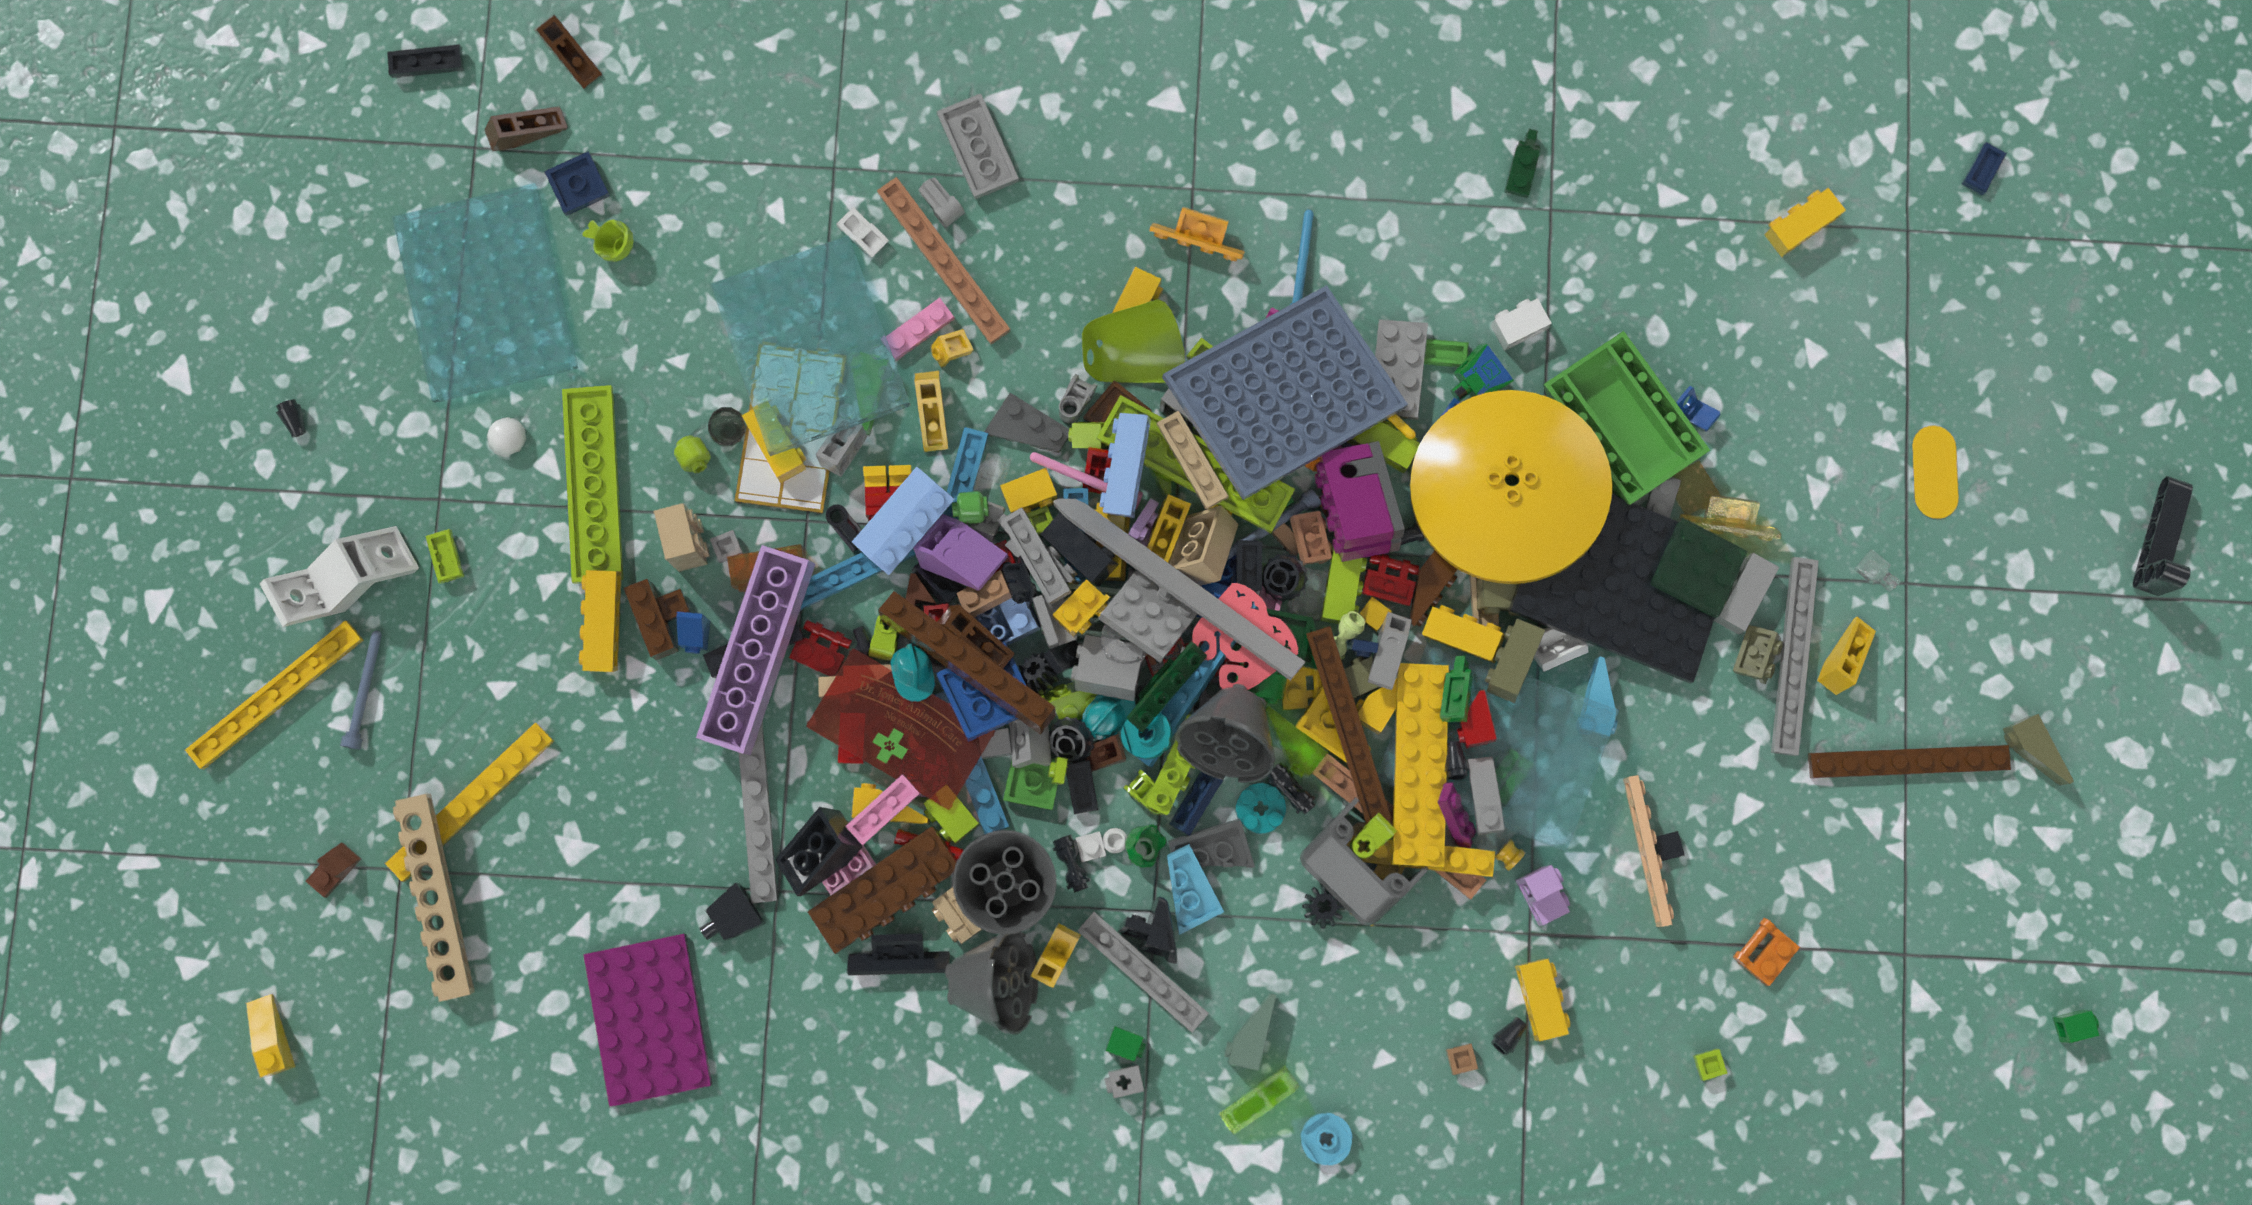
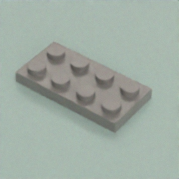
(977, 146)
(1402, 355)

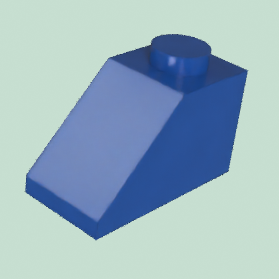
(693, 632)

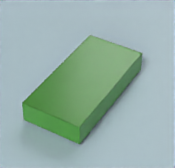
(1445, 353)

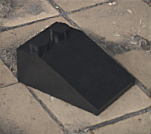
(818, 850)

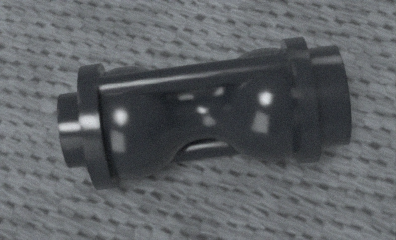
(1284, 780)
(1067, 852)

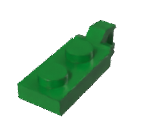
(1457, 692)

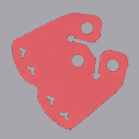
(1257, 669)

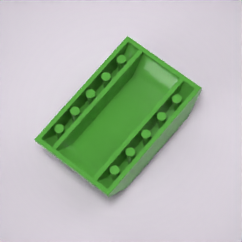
(1631, 416)

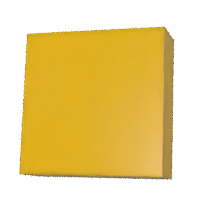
(1374, 613)

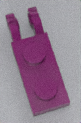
(1456, 817)

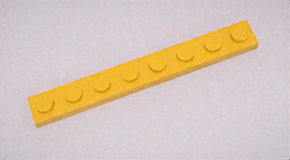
(274, 695)
(480, 791)

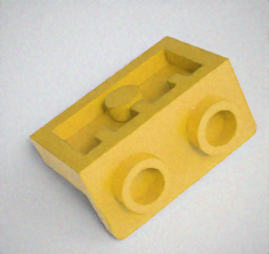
(1080, 608)

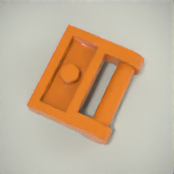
(1772, 957)

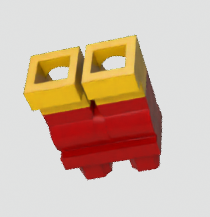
(877, 485)

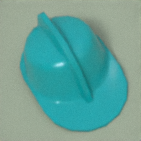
(912, 673)
(1106, 716)

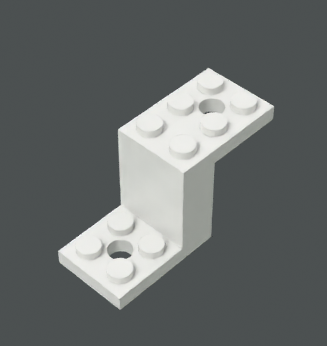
(339, 576)

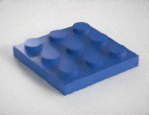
(973, 709)

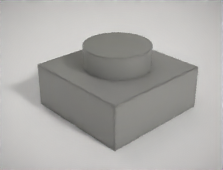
(726, 545)

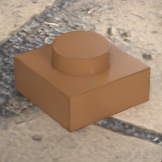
(1461, 1059)

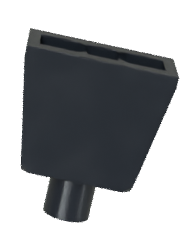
(731, 915)

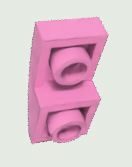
(856, 867)

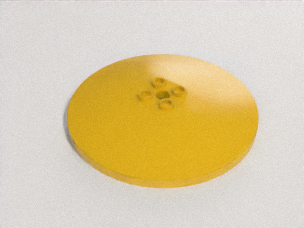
(1500, 528)

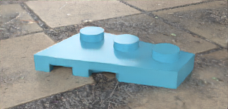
(1192, 893)

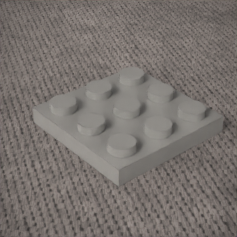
(1147, 616)

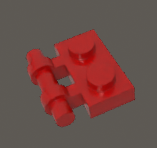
(1387, 586)
(816, 656)

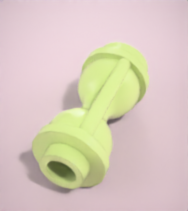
(1349, 628)

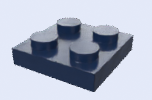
(577, 183)

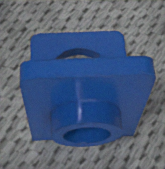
(1696, 411)

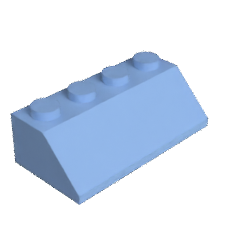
(1126, 464)
(903, 520)

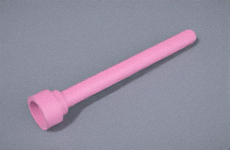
(1073, 473)

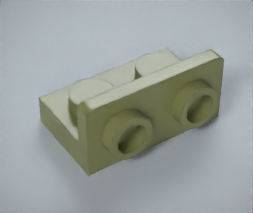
(1758, 653)

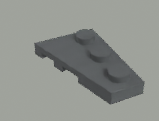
(1027, 425)
(1218, 845)

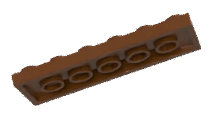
(884, 890)

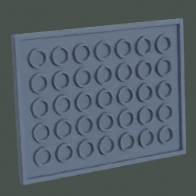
(1284, 392)

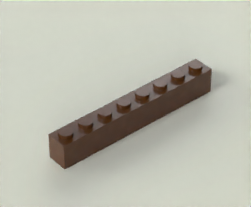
(967, 662)

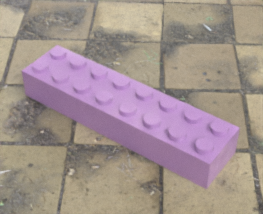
(755, 650)

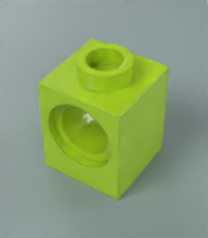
(1085, 435)

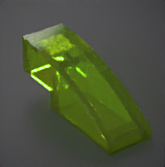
(1259, 1100)

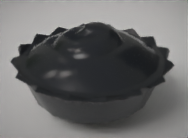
(1284, 577)
(1071, 739)

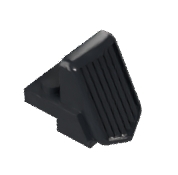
(1156, 934)

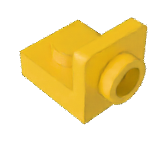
(951, 347)

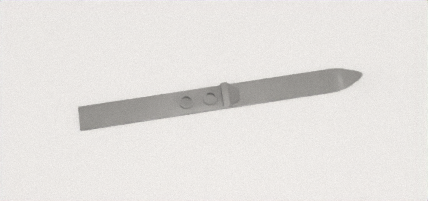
(1180, 586)

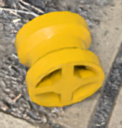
(1510, 855)

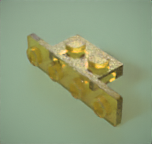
(1733, 516)

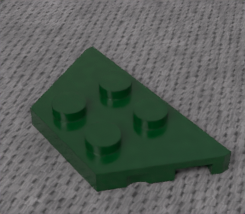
(1299, 626)

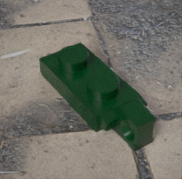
(1523, 166)

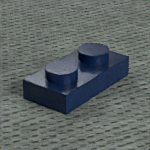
(1363, 647)

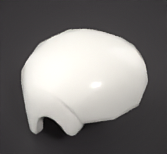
(506, 436)

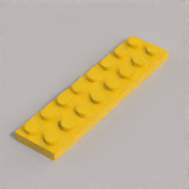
(1419, 766)

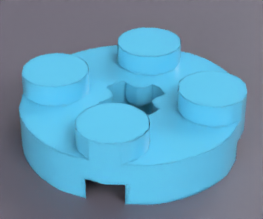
(1340, 1141)

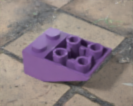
(958, 553)

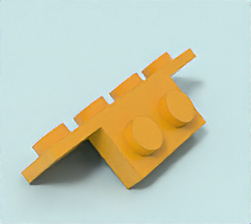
(1201, 231)

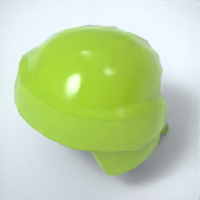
(612, 240)

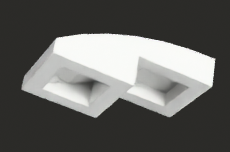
(862, 233)

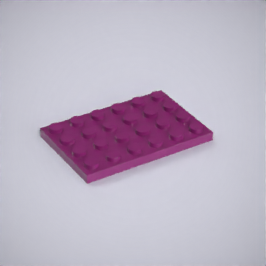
(647, 1020)

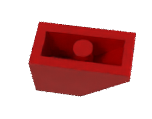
(1479, 724)

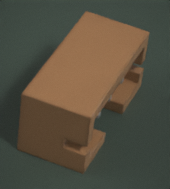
(1286, 538)

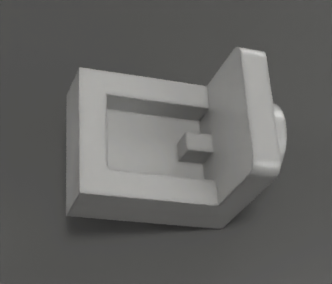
(990, 525)

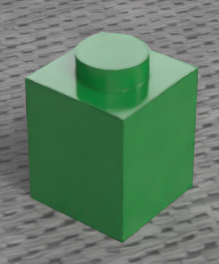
(2076, 1026)
(1125, 1044)

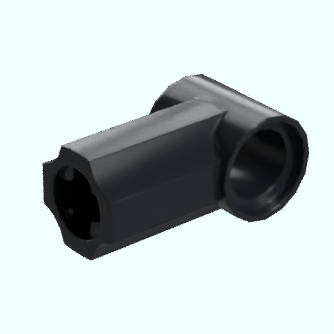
(847, 528)

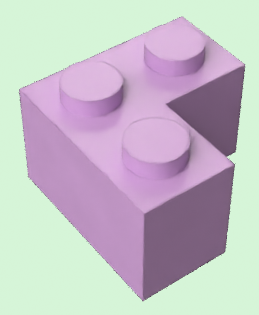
(1543, 894)

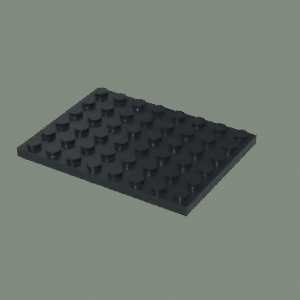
(1610, 597)

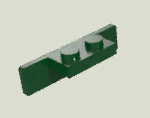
(1165, 685)

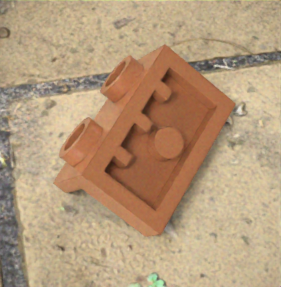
(1311, 538)

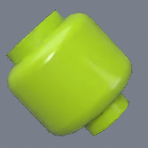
(692, 454)

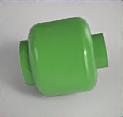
(970, 507)

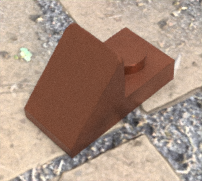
(917, 592)
(332, 869)

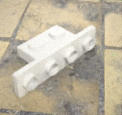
(1558, 648)

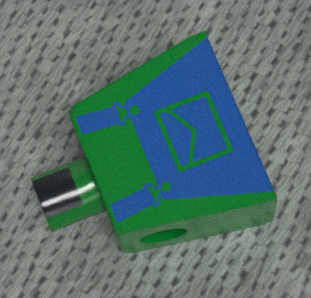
(1480, 374)

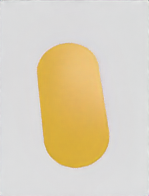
(1935, 472)

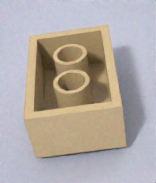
(681, 537)

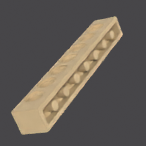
(445, 907)

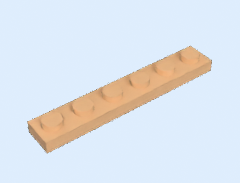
(1650, 860)

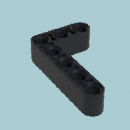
(2155, 568)

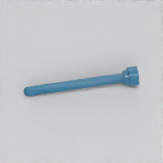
(1303, 256)

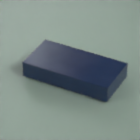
(1984, 168)

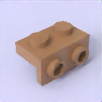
(990, 595)

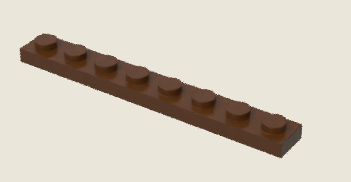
(1348, 724)
(1909, 761)

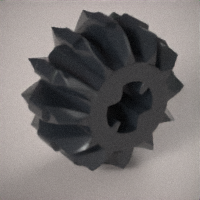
(1038, 673)
(1325, 914)

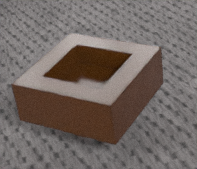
(673, 603)

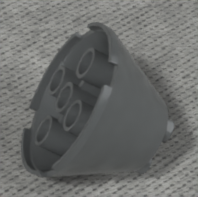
(1229, 736)
(993, 859)
(996, 982)

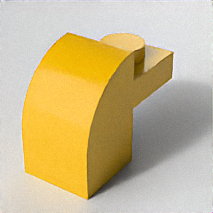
(1055, 955)

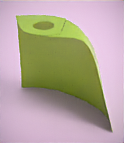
(1136, 344)

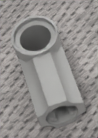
(944, 206)

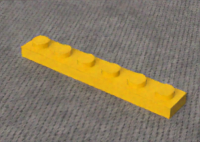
(1455, 859)

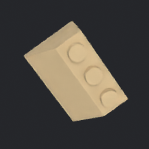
(1204, 545)

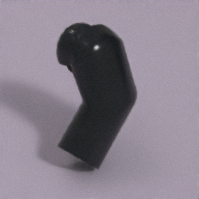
(863, 640)

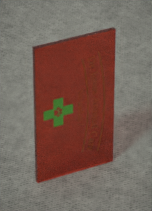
(896, 734)

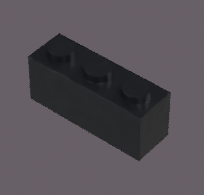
(1080, 549)

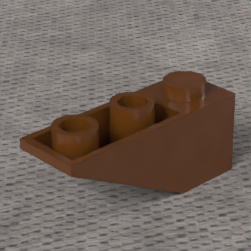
(1430, 581)

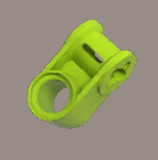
(883, 642)
(1143, 792)
(1374, 834)

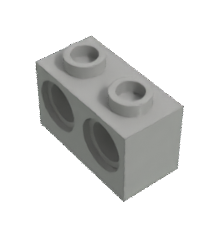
(840, 449)

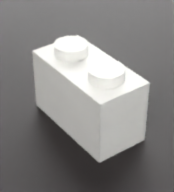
(1520, 324)

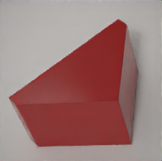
(1096, 464)

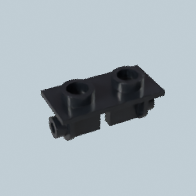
(1019, 582)

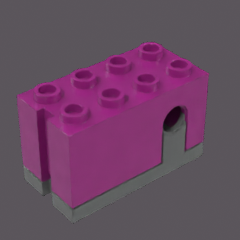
(1362, 506)

